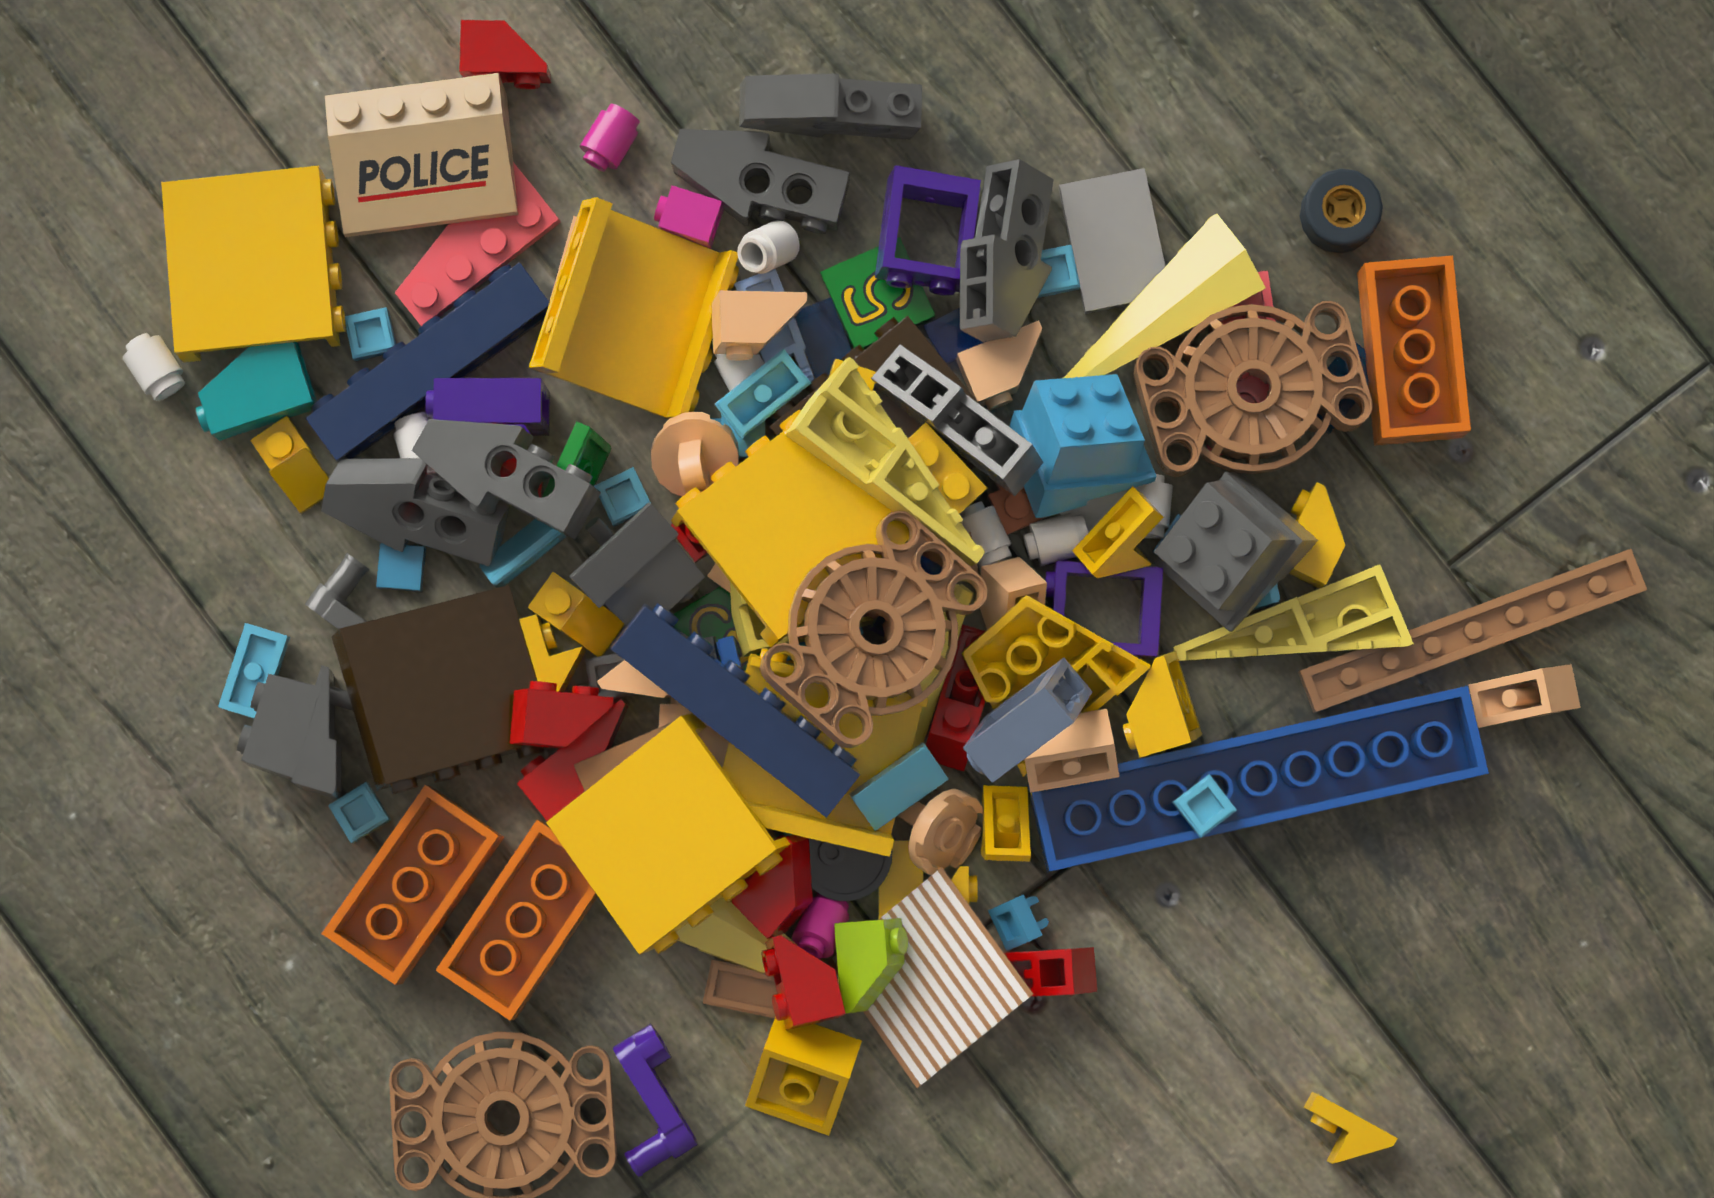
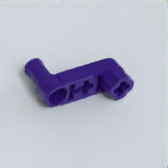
(639, 1058)

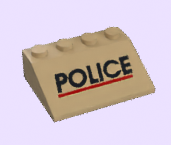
(422, 154)

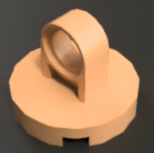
(691, 451)
(943, 830)

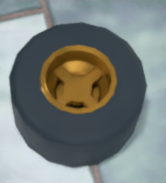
(1350, 197)

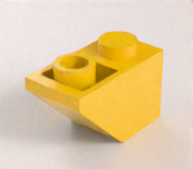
(1318, 517)

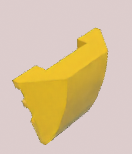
(1033, 640)

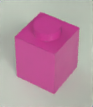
(689, 216)

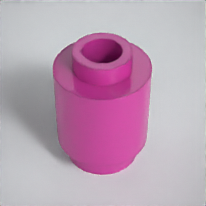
(609, 138)
(816, 926)

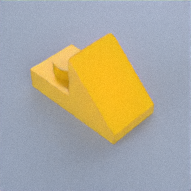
(292, 464)
(1114, 539)
(576, 615)
(549, 667)
(1005, 823)
(1357, 1134)

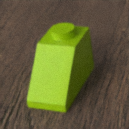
(868, 959)

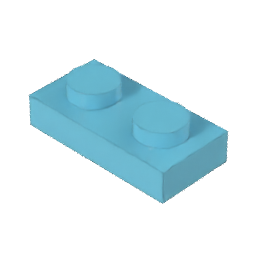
(257, 655)

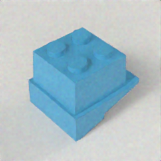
(1084, 439)

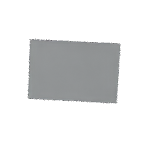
(1112, 237)

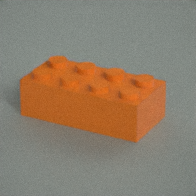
(1413, 350)
(412, 885)
(520, 925)

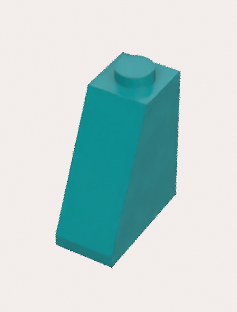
(256, 391)

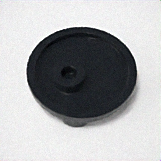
(846, 872)

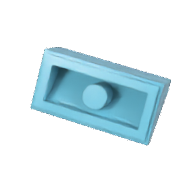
(762, 393)
(521, 552)
(899, 786)

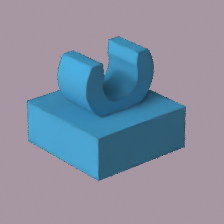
(1016, 922)

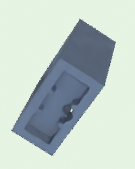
(1027, 720)

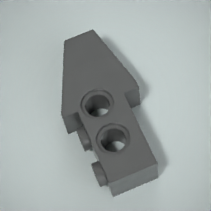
(830, 106)
(724, 160)
(1003, 262)
(958, 419)
(471, 461)
(402, 502)

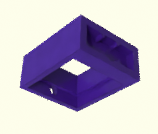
(931, 188)
(492, 401)
(1150, 602)

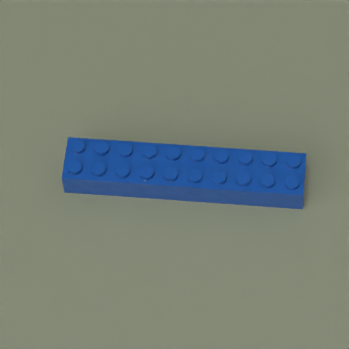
(1265, 777)

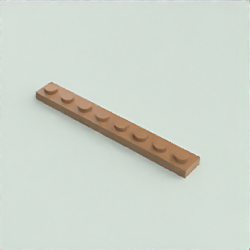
(1474, 630)

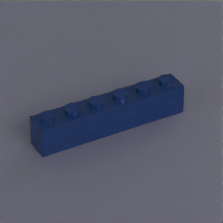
(444, 349)
(735, 709)

